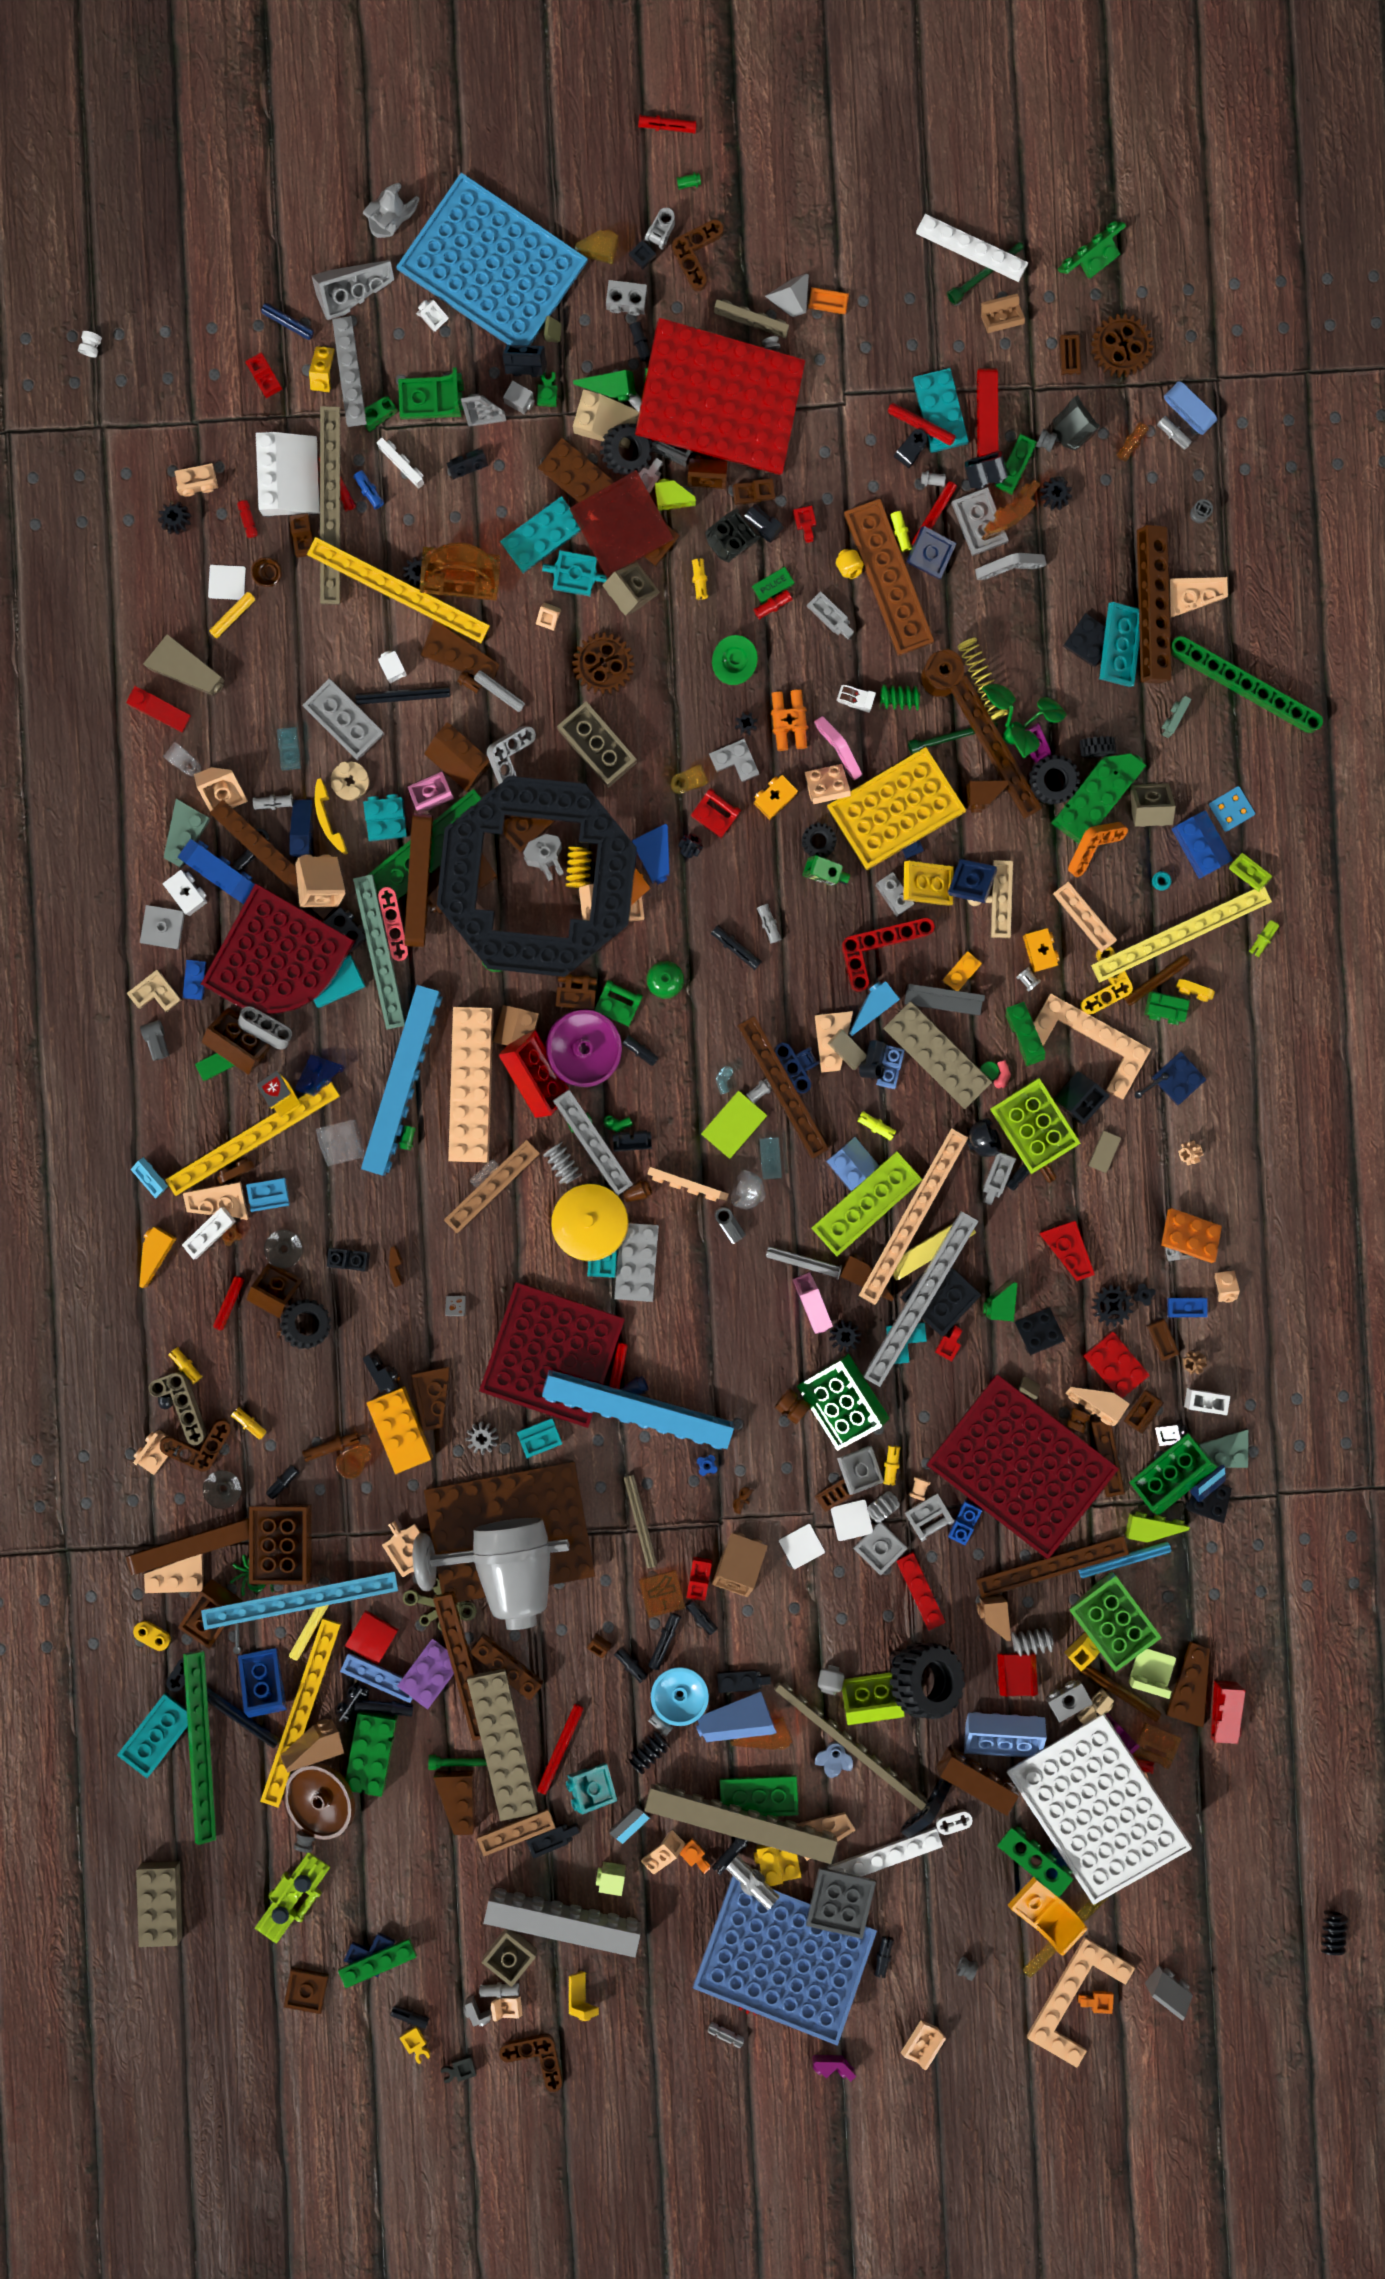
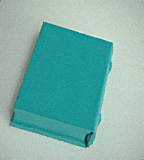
(345, 982)

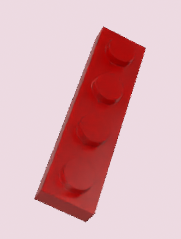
(920, 1591)

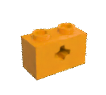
(772, 807)
(1033, 942)

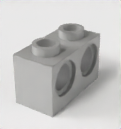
(627, 292)
(893, 894)

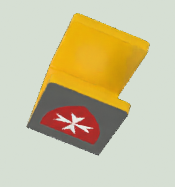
(279, 1094)

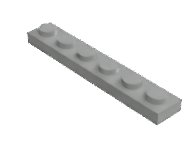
(349, 371)
(592, 1142)

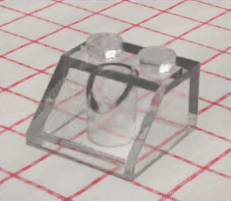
(340, 1142)

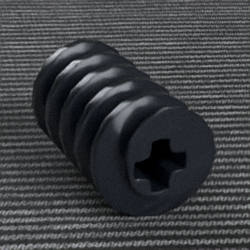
(649, 1752)
(1336, 1933)

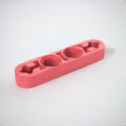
(390, 924)

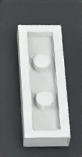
(401, 462)
(208, 1233)

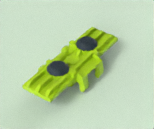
(287, 1893)

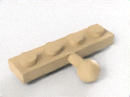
(1001, 900)

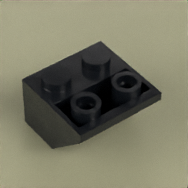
(1081, 1097)

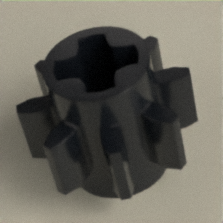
(743, 719)
(690, 846)

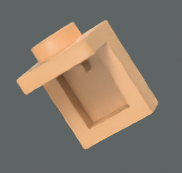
(1227, 1286)
(506, 2007)

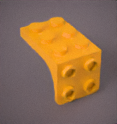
(1048, 1915)

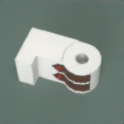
(856, 698)

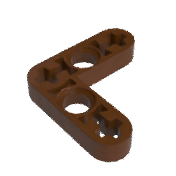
(691, 247)
(197, 1454)
(542, 2052)

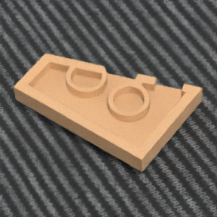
(1193, 593)
(826, 1027)

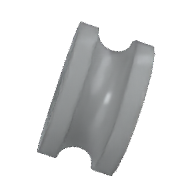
(771, 343)

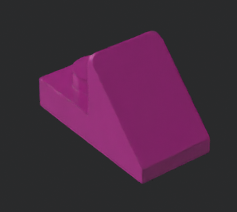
(1043, 750)

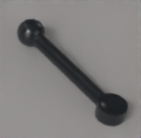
(1138, 1094)

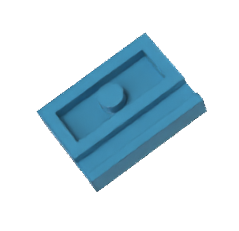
(268, 1194)

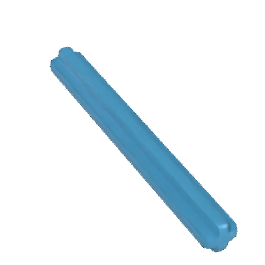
(1133, 1557)

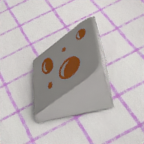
(455, 1306)

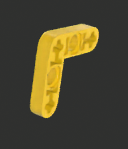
(1114, 982)

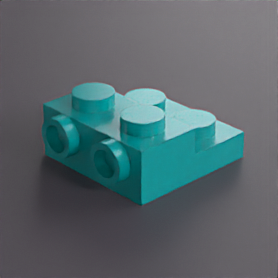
(385, 818)
(591, 1788)

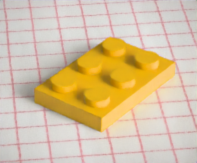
(927, 883)

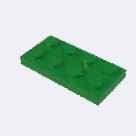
(763, 1794)

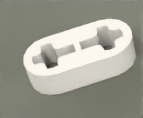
(955, 1826)

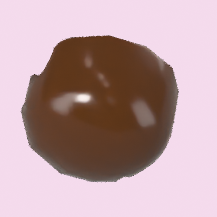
(266, 572)

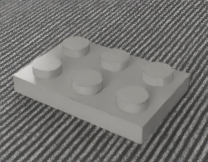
(973, 515)

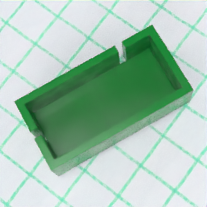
(1091, 801)
(371, 1753)

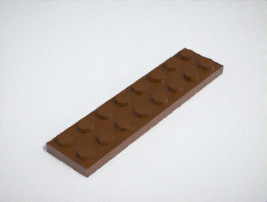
(583, 479)

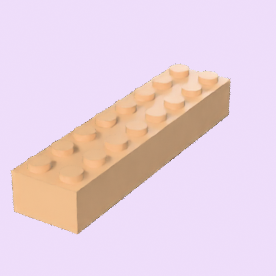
(471, 1084)

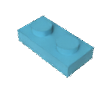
(149, 1177)

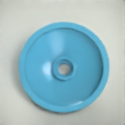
(676, 1709)

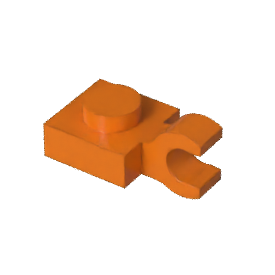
(693, 1853)
(1100, 2002)

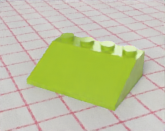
(1035, 1125)

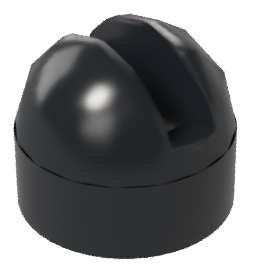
(165, 1402)

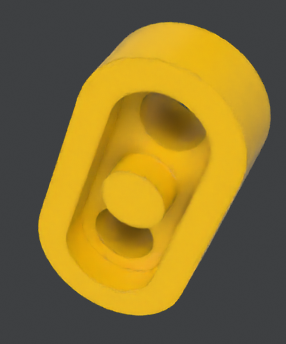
(1203, 993)
(152, 1633)

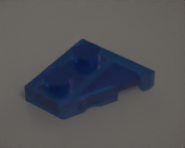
(317, 1075)

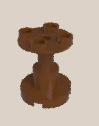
(942, 672)

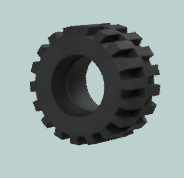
(612, 454)
(1070, 779)
(317, 1312)

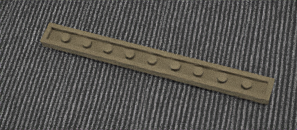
(329, 499)
(845, 1740)

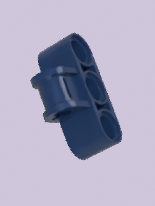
(803, 1061)

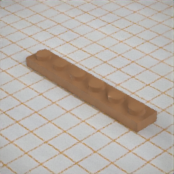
(491, 1186)

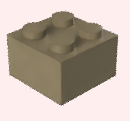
(509, 1956)

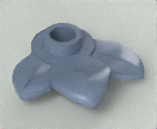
(834, 1762)

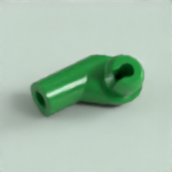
(615, 1124)

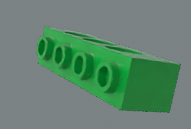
(1055, 1884)

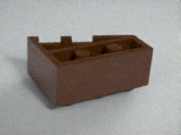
(458, 1799)

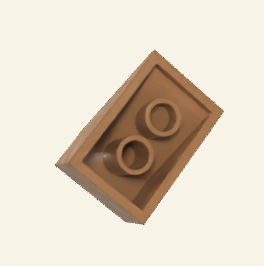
(315, 1745)

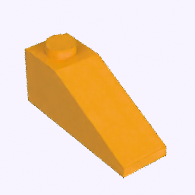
(154, 1251)

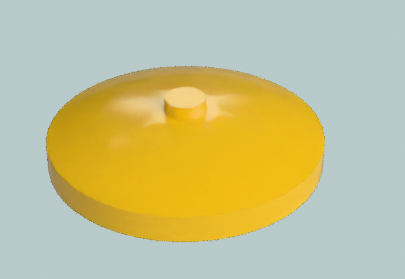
(589, 1222)

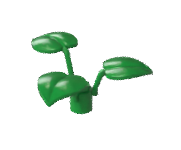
(1015, 733)

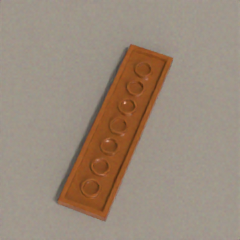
(888, 577)

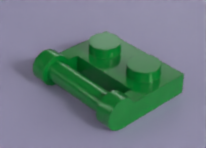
(615, 1009)

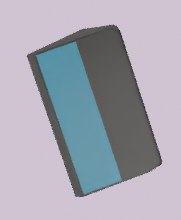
(629, 1824)

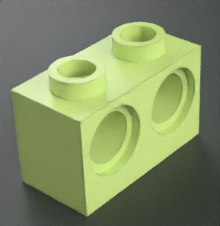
(611, 1878)

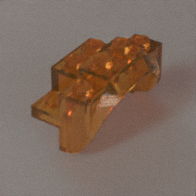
(460, 571)

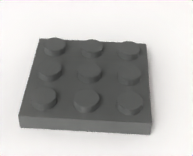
(840, 1902)

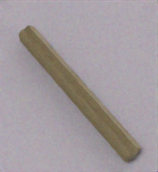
(640, 1521)

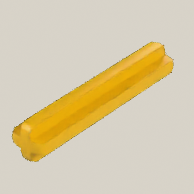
(241, 605)

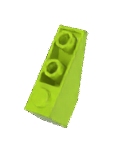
(1150, 1529)

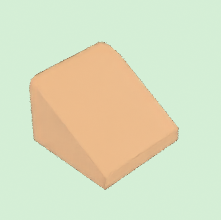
(548, 616)

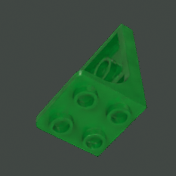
(431, 396)

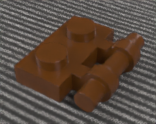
(576, 998)

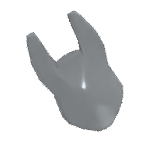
(389, 212)

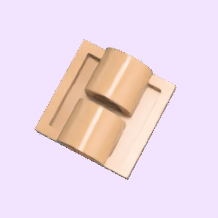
(827, 784)

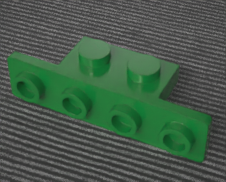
(1097, 253)

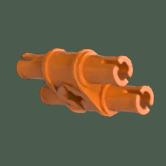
(797, 714)

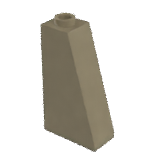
(182, 666)

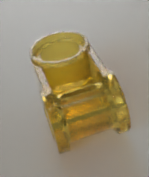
(692, 778)

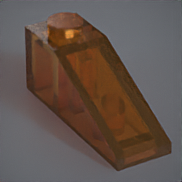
(778, 1740)

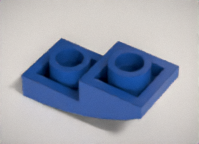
(964, 1522)

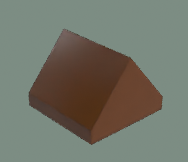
(599, 1646)

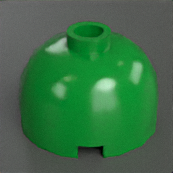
(665, 979)

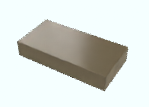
(847, 1049)
(1104, 1151)

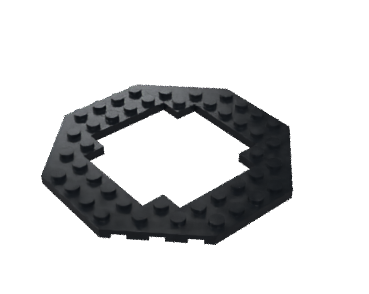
(462, 867)

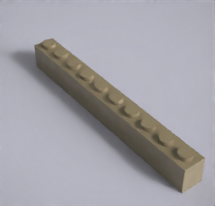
(741, 1823)

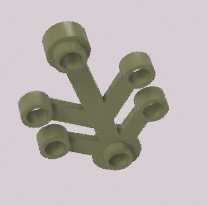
(429, 1601)

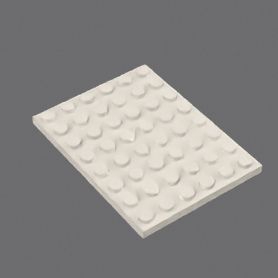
(1099, 1809)

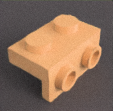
(923, 2044)

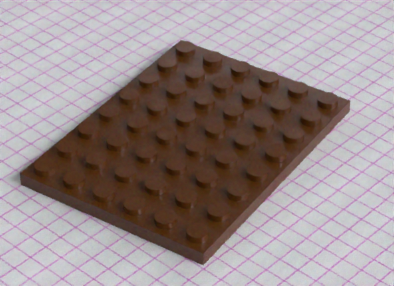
(537, 1493)

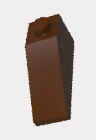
(858, 1272)

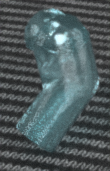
(722, 1078)

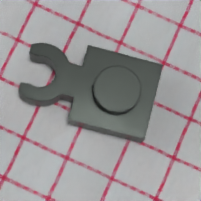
(462, 2069)

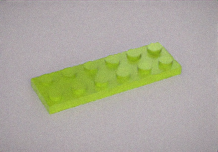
(866, 1203)

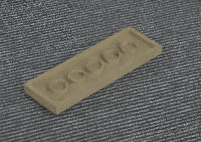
(937, 1054)

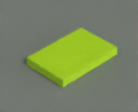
(734, 1124)

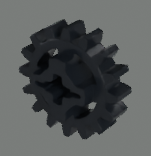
(1117, 1300)

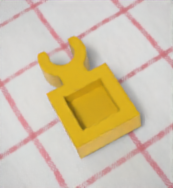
(414, 2042)

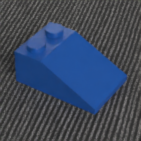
(261, 1683)

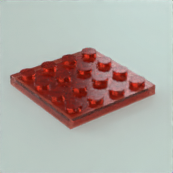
(621, 523)

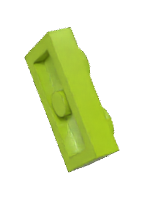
(1250, 872)

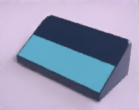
(1209, 1483)

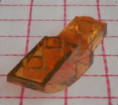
(1012, 513)

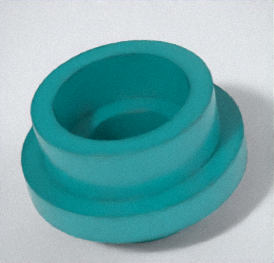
(1167, 880)

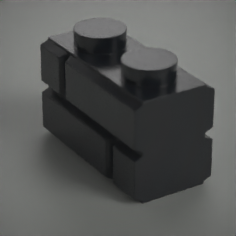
(524, 360)

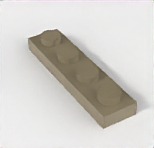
(746, 316)

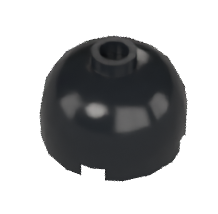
(984, 1139)

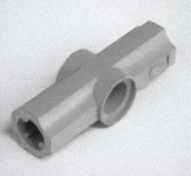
(752, 1882)

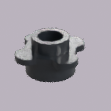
(1139, 1294)

